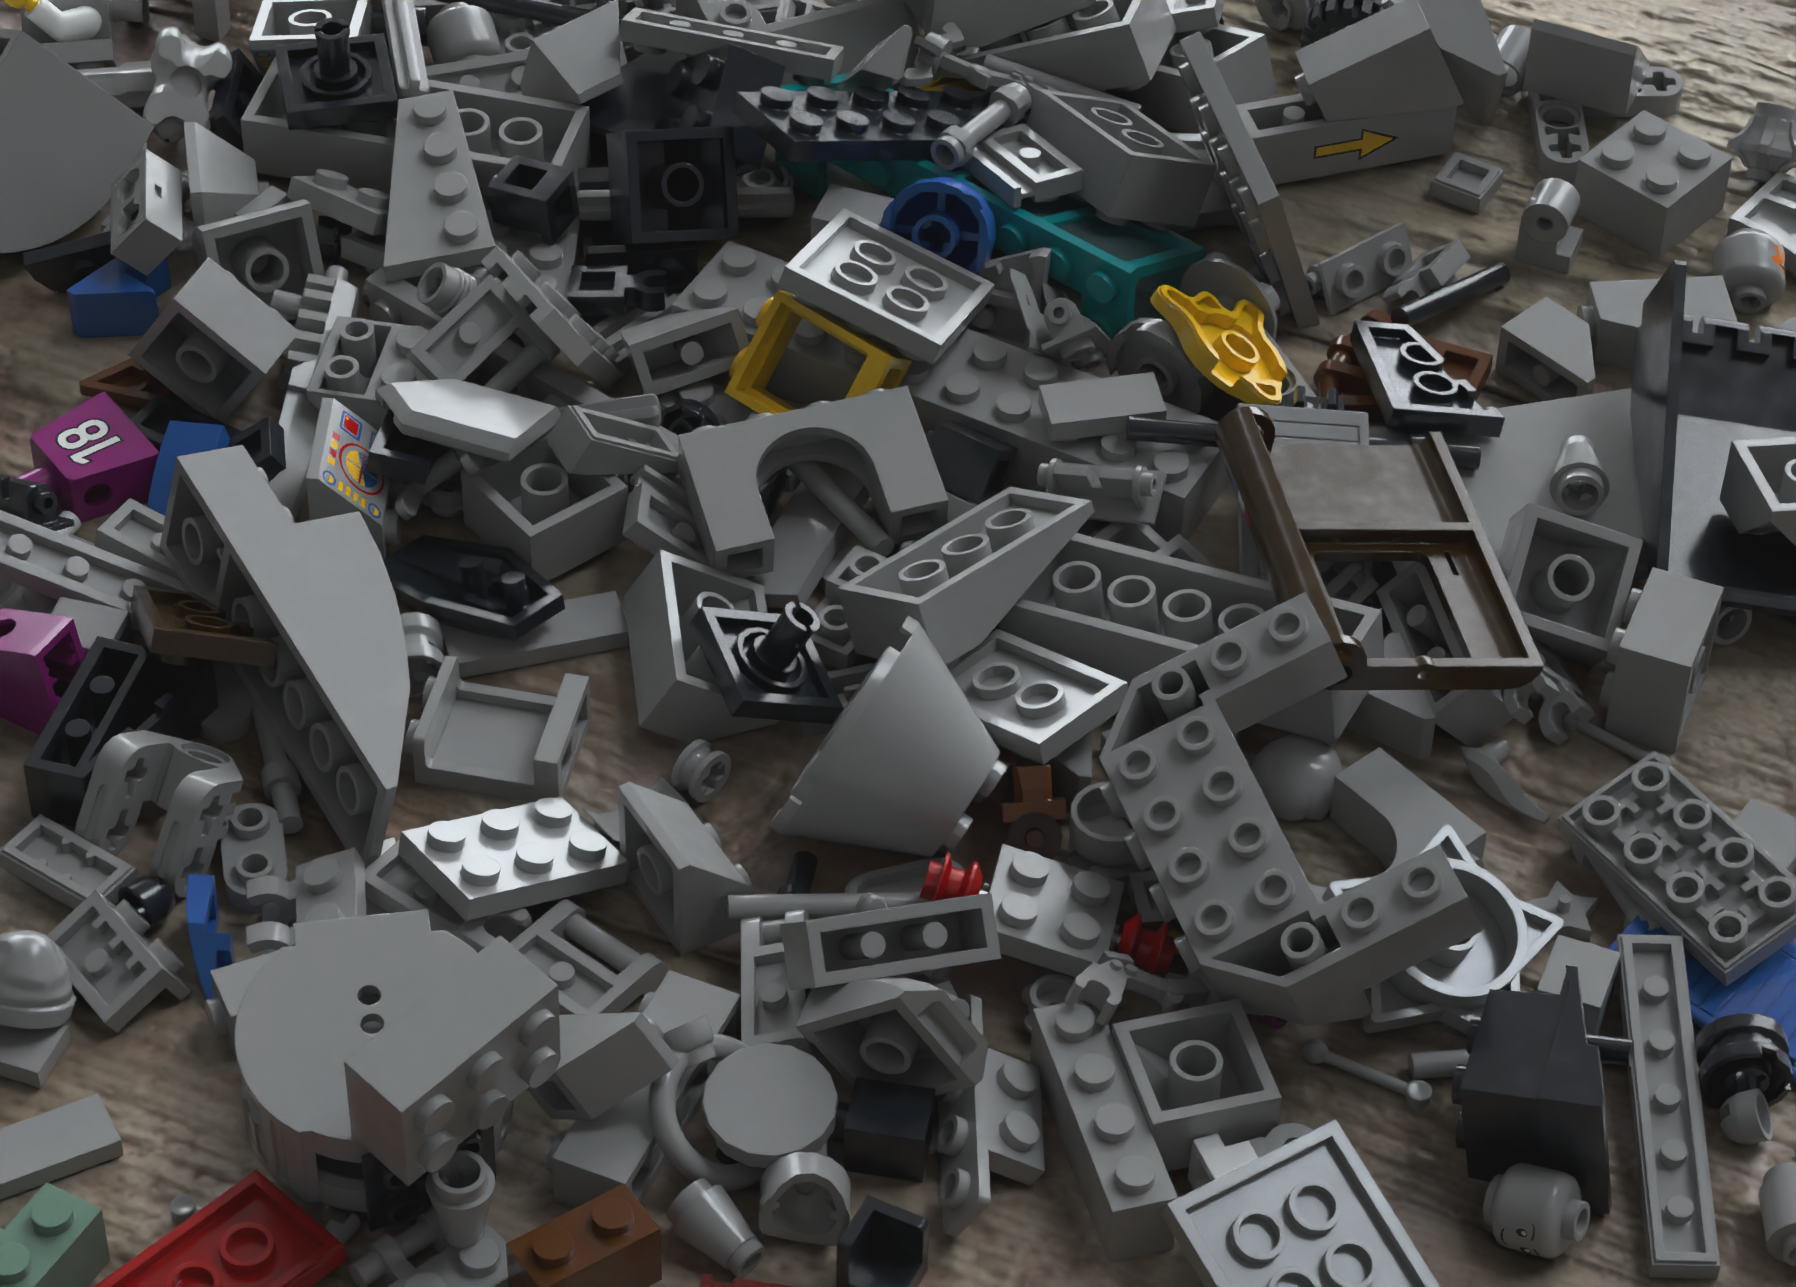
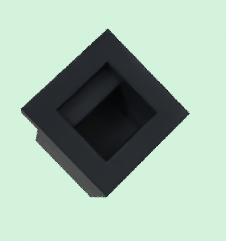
(534, 197)

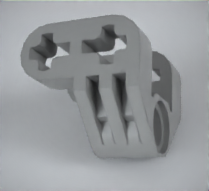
(180, 777)

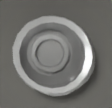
(33, 981)

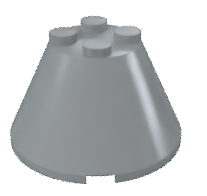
(897, 759)

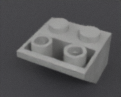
(363, 358)

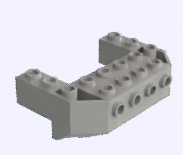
(1226, 857)

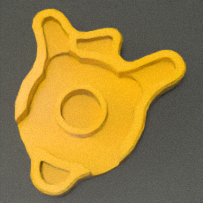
(1225, 344)

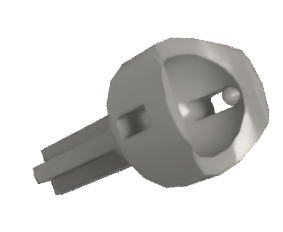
(805, 1198)

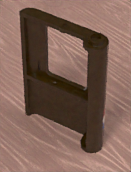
(1379, 507)

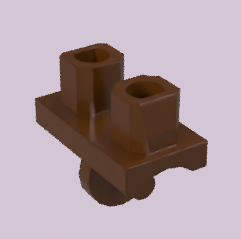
(1033, 811)

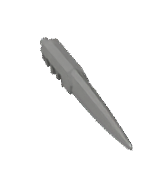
(315, 313)

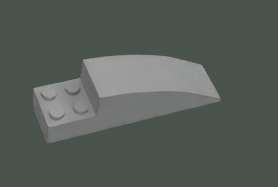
(338, 626)

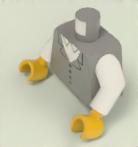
(75, 19)

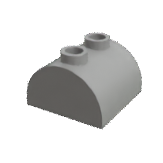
(264, 248)

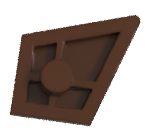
(126, 384)

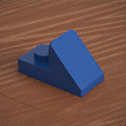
(117, 300)

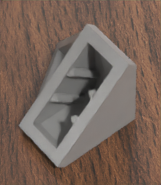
(576, 58)

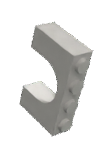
(866, 434)
(1395, 812)

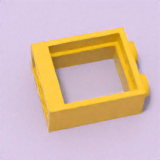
(776, 326)

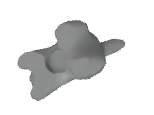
(183, 82)

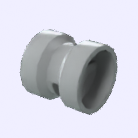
(424, 649)

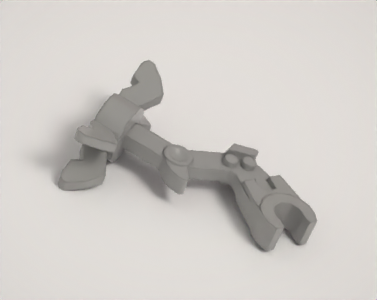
(936, 58)
(1115, 972)

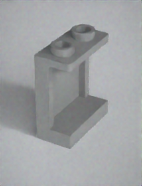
(498, 736)

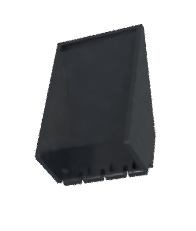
(1685, 410)

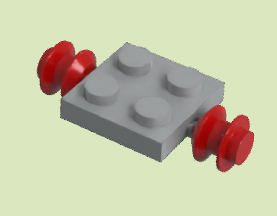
(1053, 912)

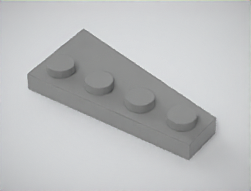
(433, 192)

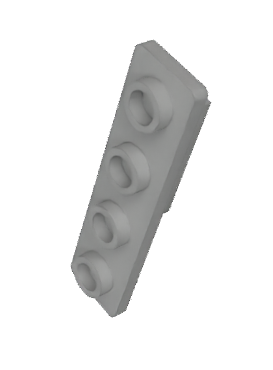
(988, 1129)

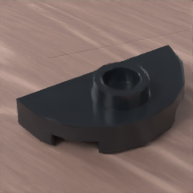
(68, 262)

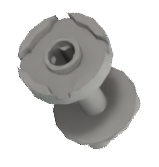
(1154, 346)

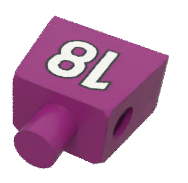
(93, 459)

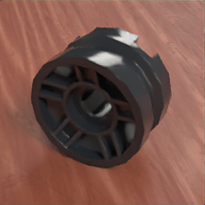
(1743, 1055)

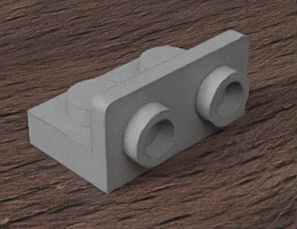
(114, 960)

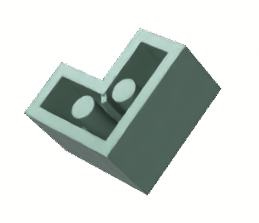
(53, 1242)

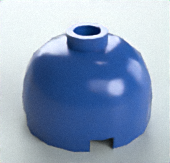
(944, 219)

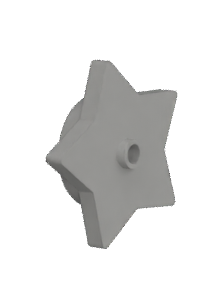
(1458, 979)

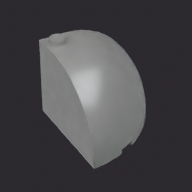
(57, 144)

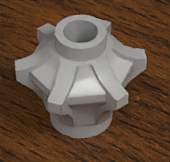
(1767, 142)

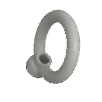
(693, 1045)

